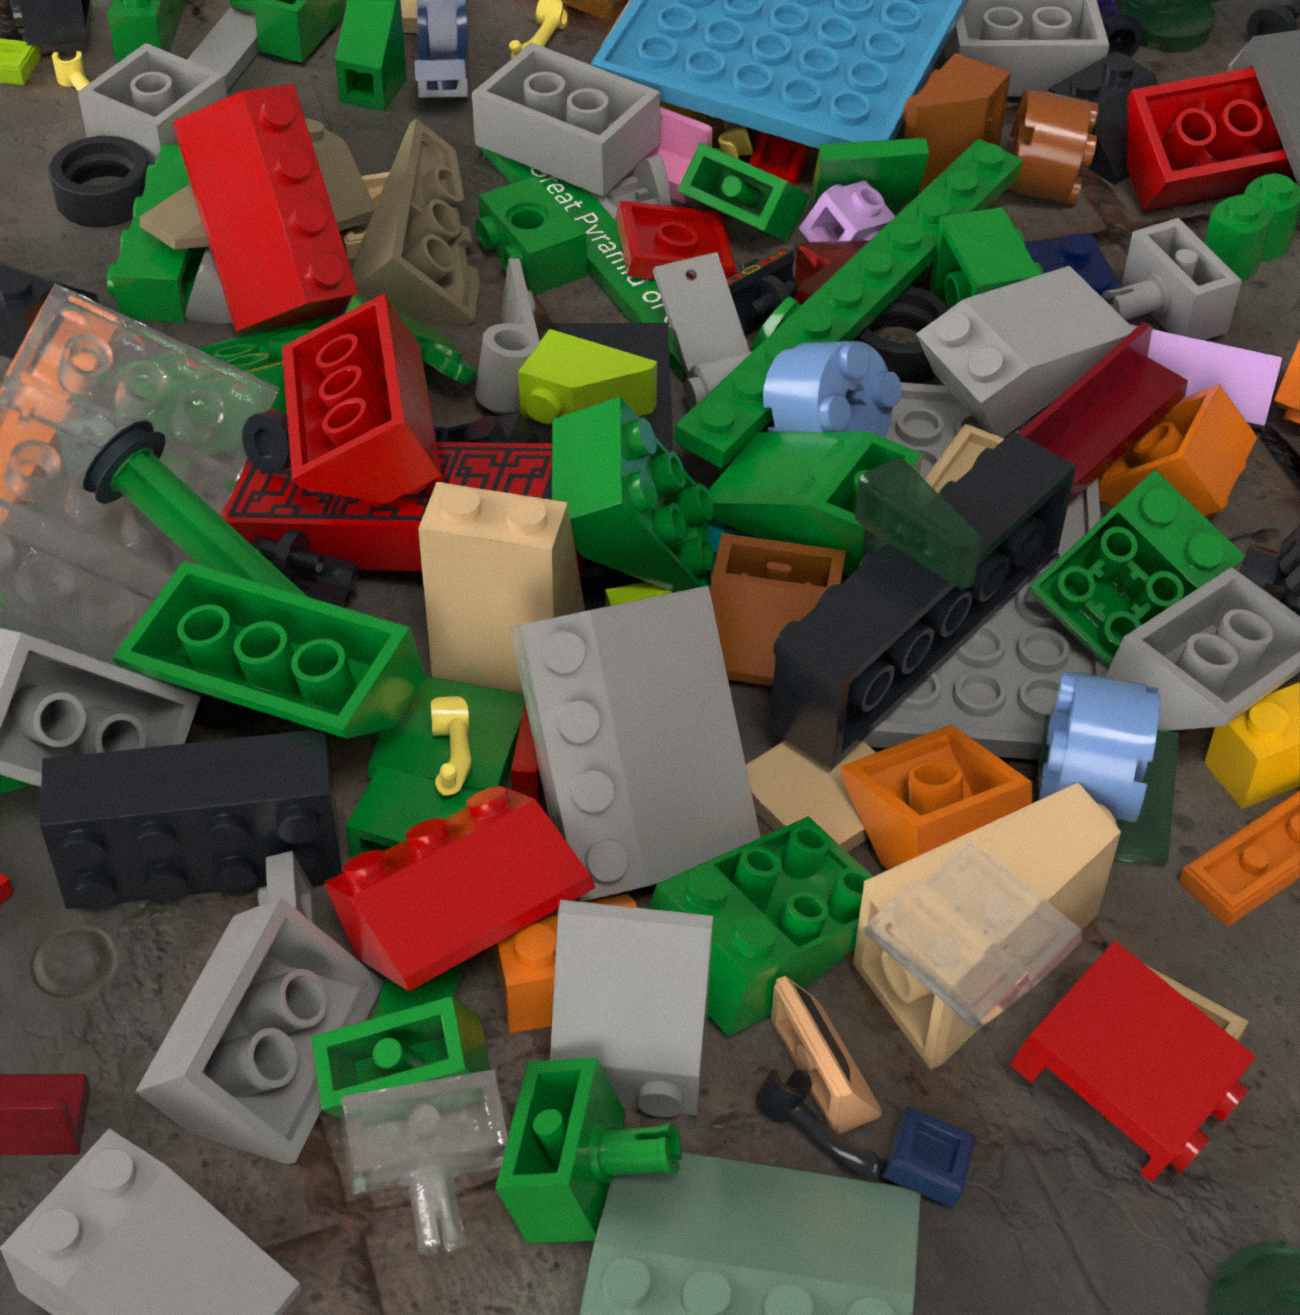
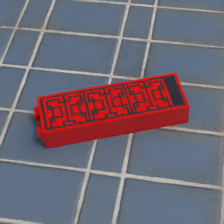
(375, 532)

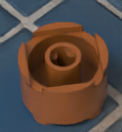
(1053, 142)

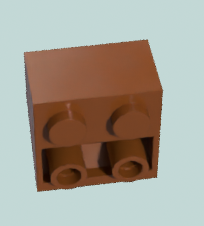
(956, 109)
(759, 591)

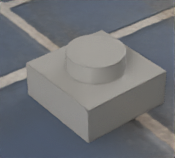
(288, 881)

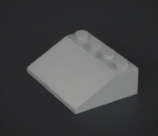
(637, 737)

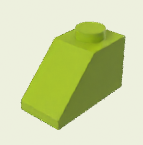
(578, 373)

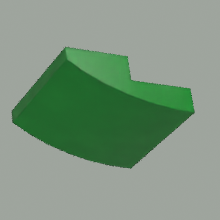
(492, 734)

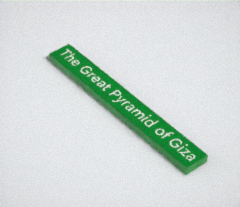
(605, 260)

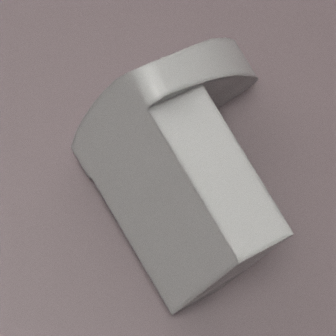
(646, 185)
(207, 296)

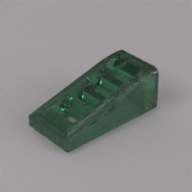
(917, 521)

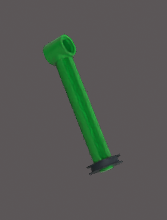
(132, 469)

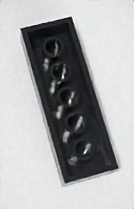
(901, 621)

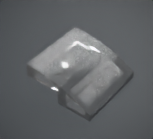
(974, 934)

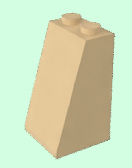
(491, 567)
(1053, 846)

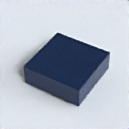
(930, 1156)

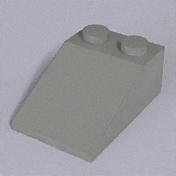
(1021, 345)
(636, 998)
(139, 1242)

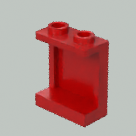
(1140, 1058)

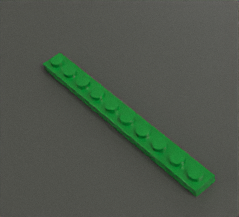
(848, 300)

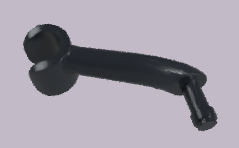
(786, 1103)

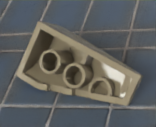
(179, 221)
(417, 238)

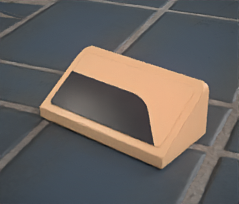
(819, 1051)

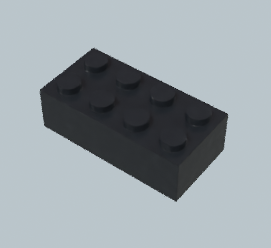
(188, 817)

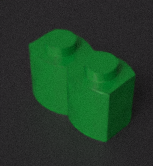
(1255, 224)

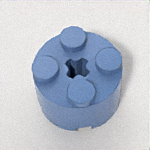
(831, 389)
(1102, 739)

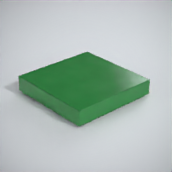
(888, 166)

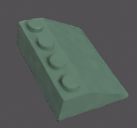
(752, 1243)

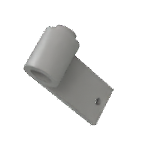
(702, 322)
(507, 346)

